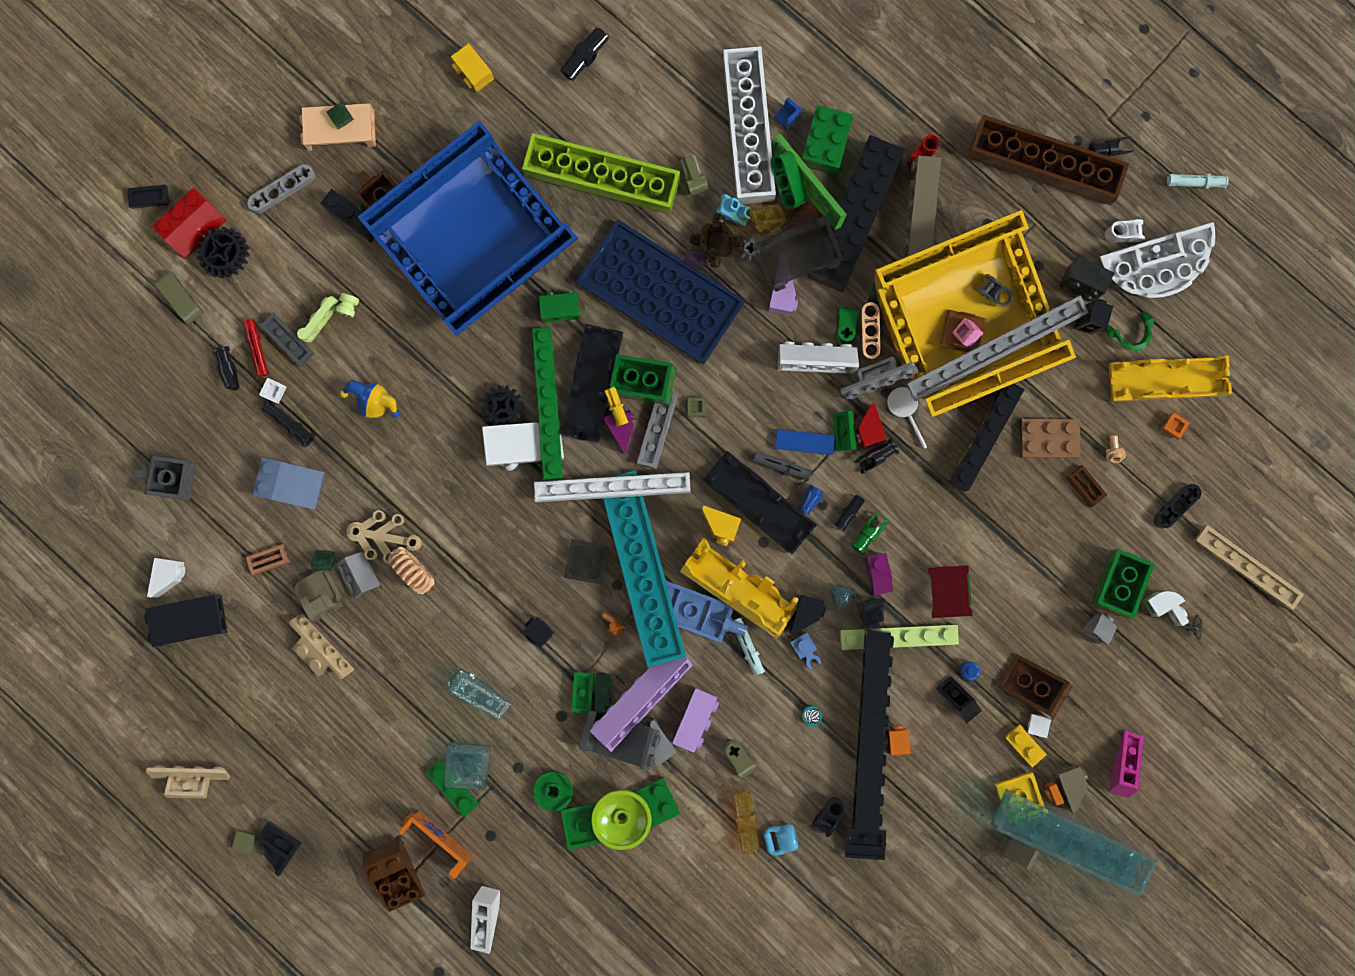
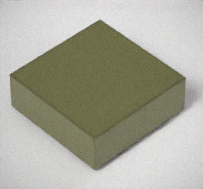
(696, 407)
(244, 842)

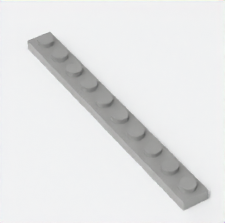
(997, 348)

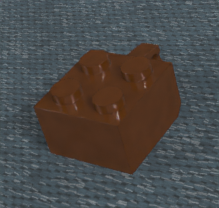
(374, 188)

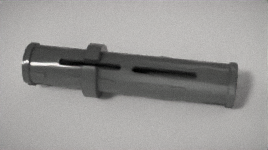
(783, 466)

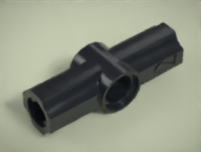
(584, 54)

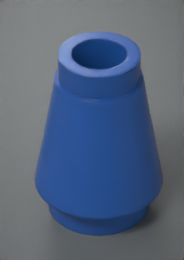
(811, 498)

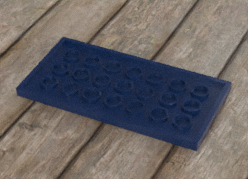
(660, 292)

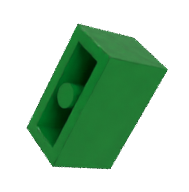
(559, 307)

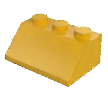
(721, 525)

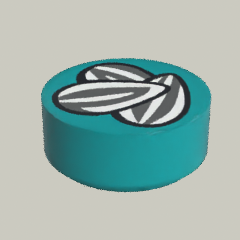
(811, 715)

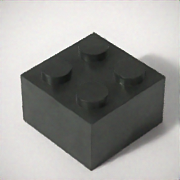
(1086, 279)

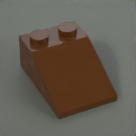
(1035, 687)

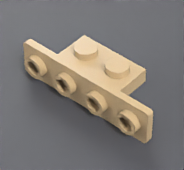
(316, 650)
(187, 782)

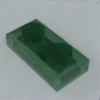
(603, 685)

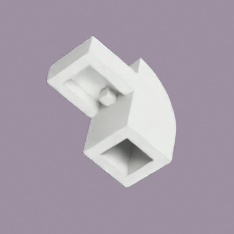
(1167, 602)

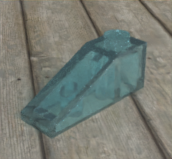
(478, 693)

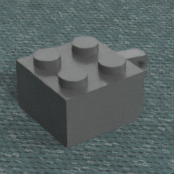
(168, 478)

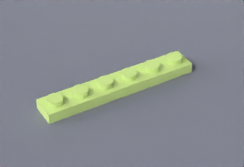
(905, 636)

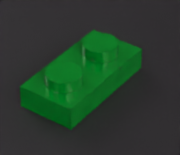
(844, 431)
(582, 692)

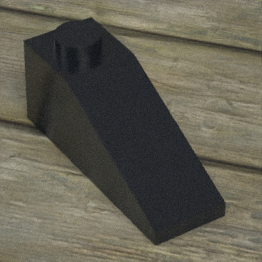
(871, 612)

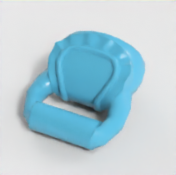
(786, 839)

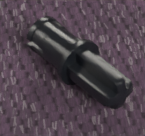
(849, 512)

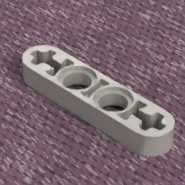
(279, 185)

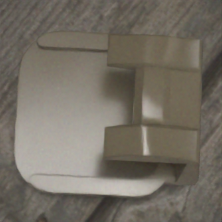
(318, 594)

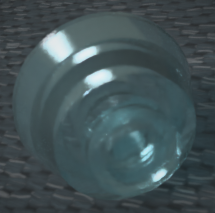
(843, 596)

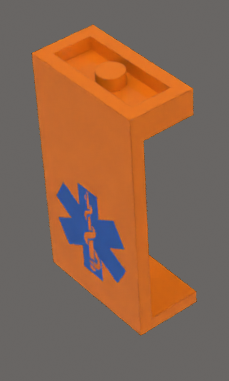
(440, 838)

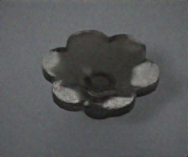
(1196, 627)

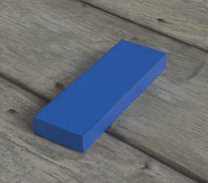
(804, 442)

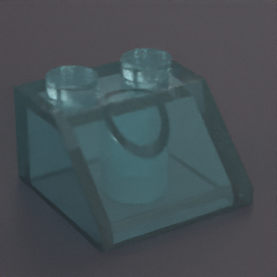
(467, 765)

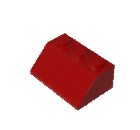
(187, 222)

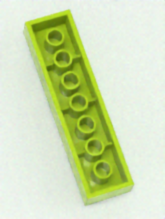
(601, 173)

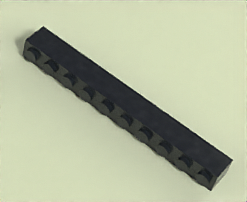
(871, 730)

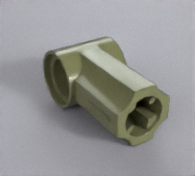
(695, 179)

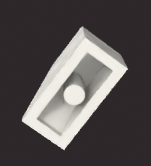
(165, 576)

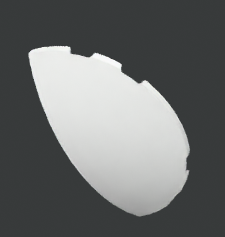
(1163, 263)

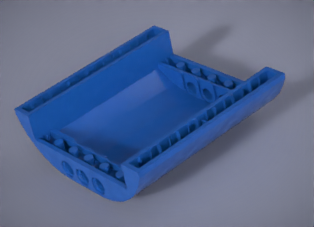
(467, 228)

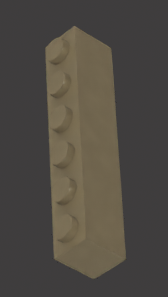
(922, 204)

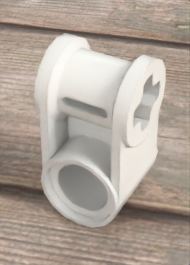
(1128, 231)

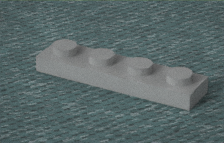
(656, 433)

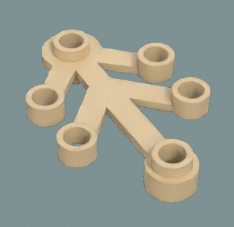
(380, 535)

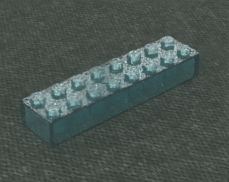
(1073, 842)

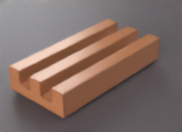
(283, 554)

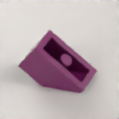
(621, 433)
(879, 573)

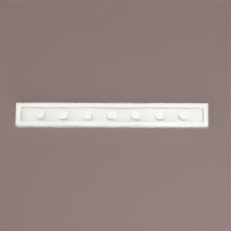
(612, 487)

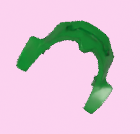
(1148, 320)

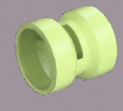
(346, 307)

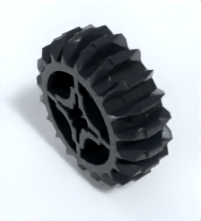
(209, 258)

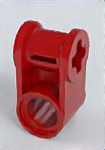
(922, 150)

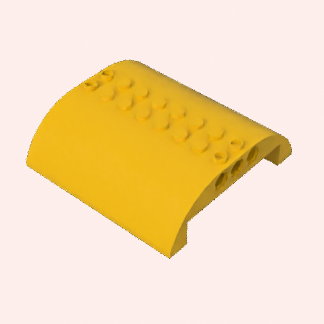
(925, 285)

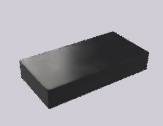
(148, 196)

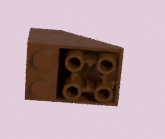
(393, 875)

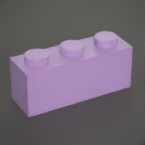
(695, 720)

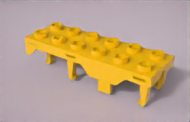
(1169, 379)
(743, 592)

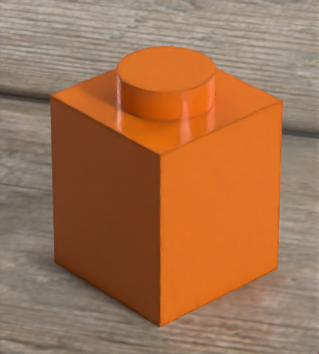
(898, 740)

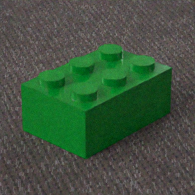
(827, 139)
(643, 379)
(1122, 583)

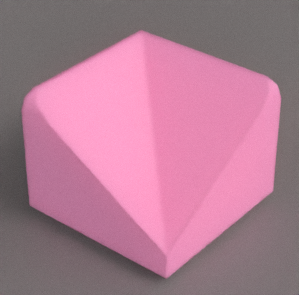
(967, 332)

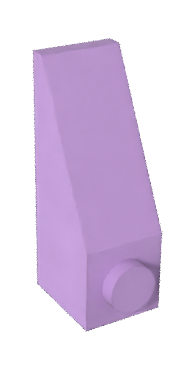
(784, 300)

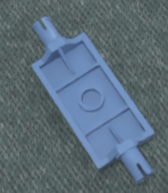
(702, 613)

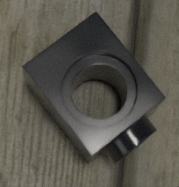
(538, 631)

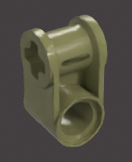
(741, 760)

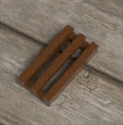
(1076, 485)

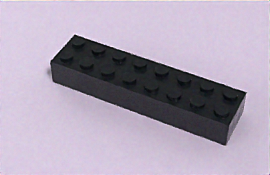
(861, 205)

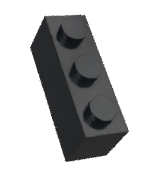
(346, 213)

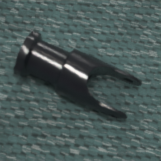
(1109, 147)
(226, 368)
(878, 455)

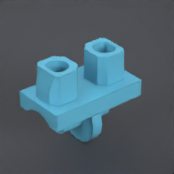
(733, 210)

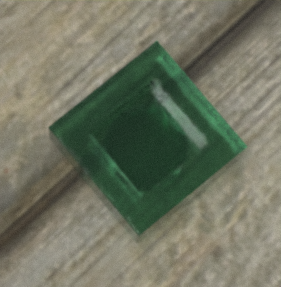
(340, 115)
(323, 560)

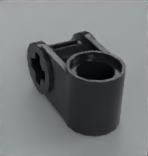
(828, 818)

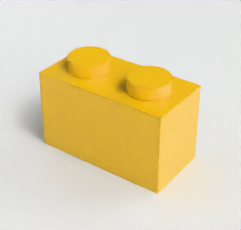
(472, 67)

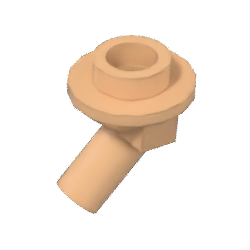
(1115, 454)

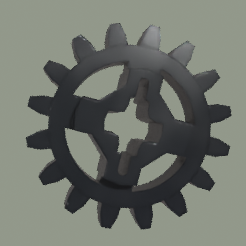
(497, 412)

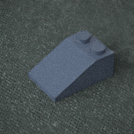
(288, 483)

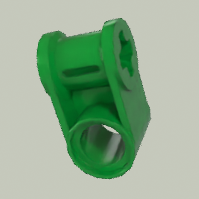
(846, 322)

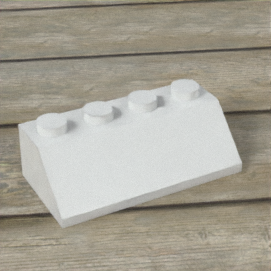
(817, 358)

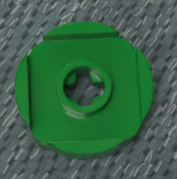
(542, 790)

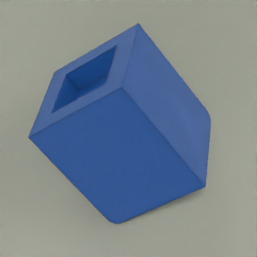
(788, 114)

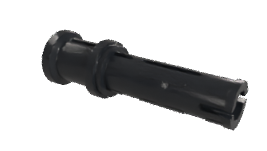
(294, 429)

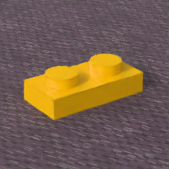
(1025, 745)

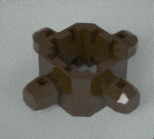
(718, 225)

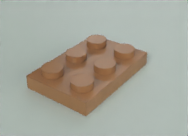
(1050, 438)

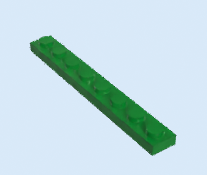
(547, 404)

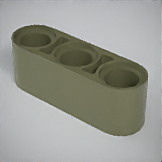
(178, 297)

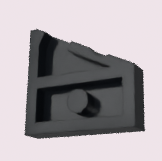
(278, 846)

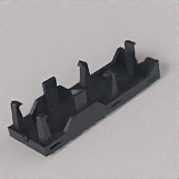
(591, 378)
(759, 502)

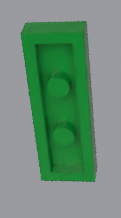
(461, 798)

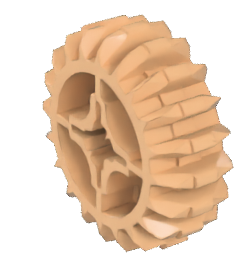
(411, 570)

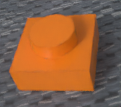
(1175, 425)
(1053, 794)

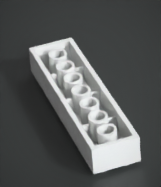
(749, 125)

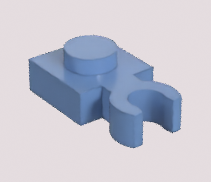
(804, 647)

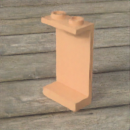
(320, 129)

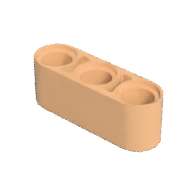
(874, 321)

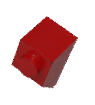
(870, 428)

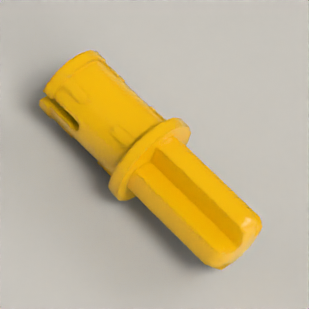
(616, 406)

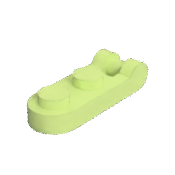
(318, 319)

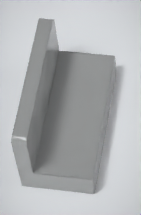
(357, 574)

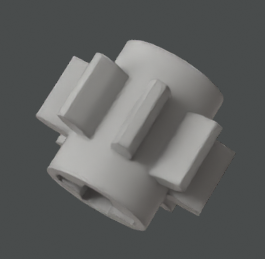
(750, 256)

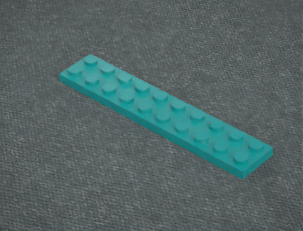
(644, 579)

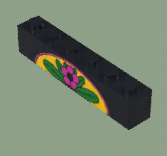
(985, 437)

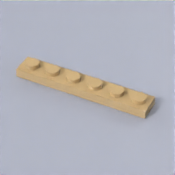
(1248, 567)

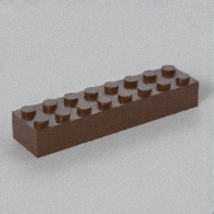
(1047, 160)

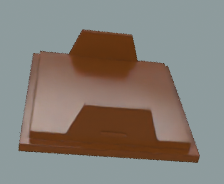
(952, 320)

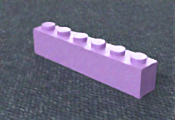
(638, 702)

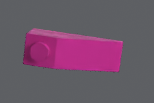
(1127, 765)

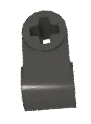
(993, 290)

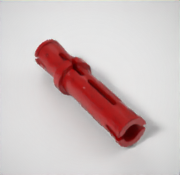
(253, 340)

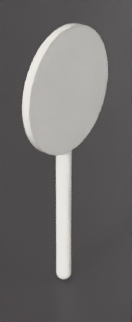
(903, 405)

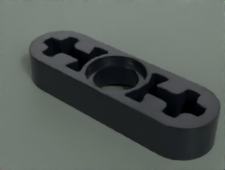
(1185, 506)

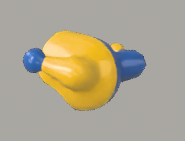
(371, 399)

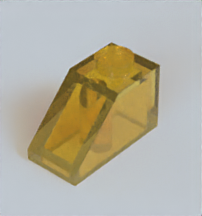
(767, 218)

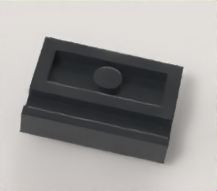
(865, 844)

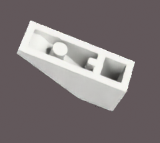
(484, 918)

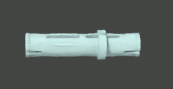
(1205, 181)
(751, 654)

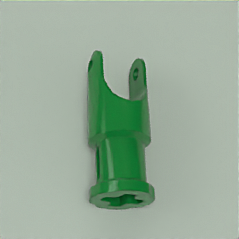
(868, 535)

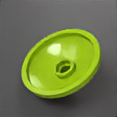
(617, 832)

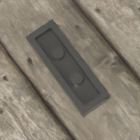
(287, 339)

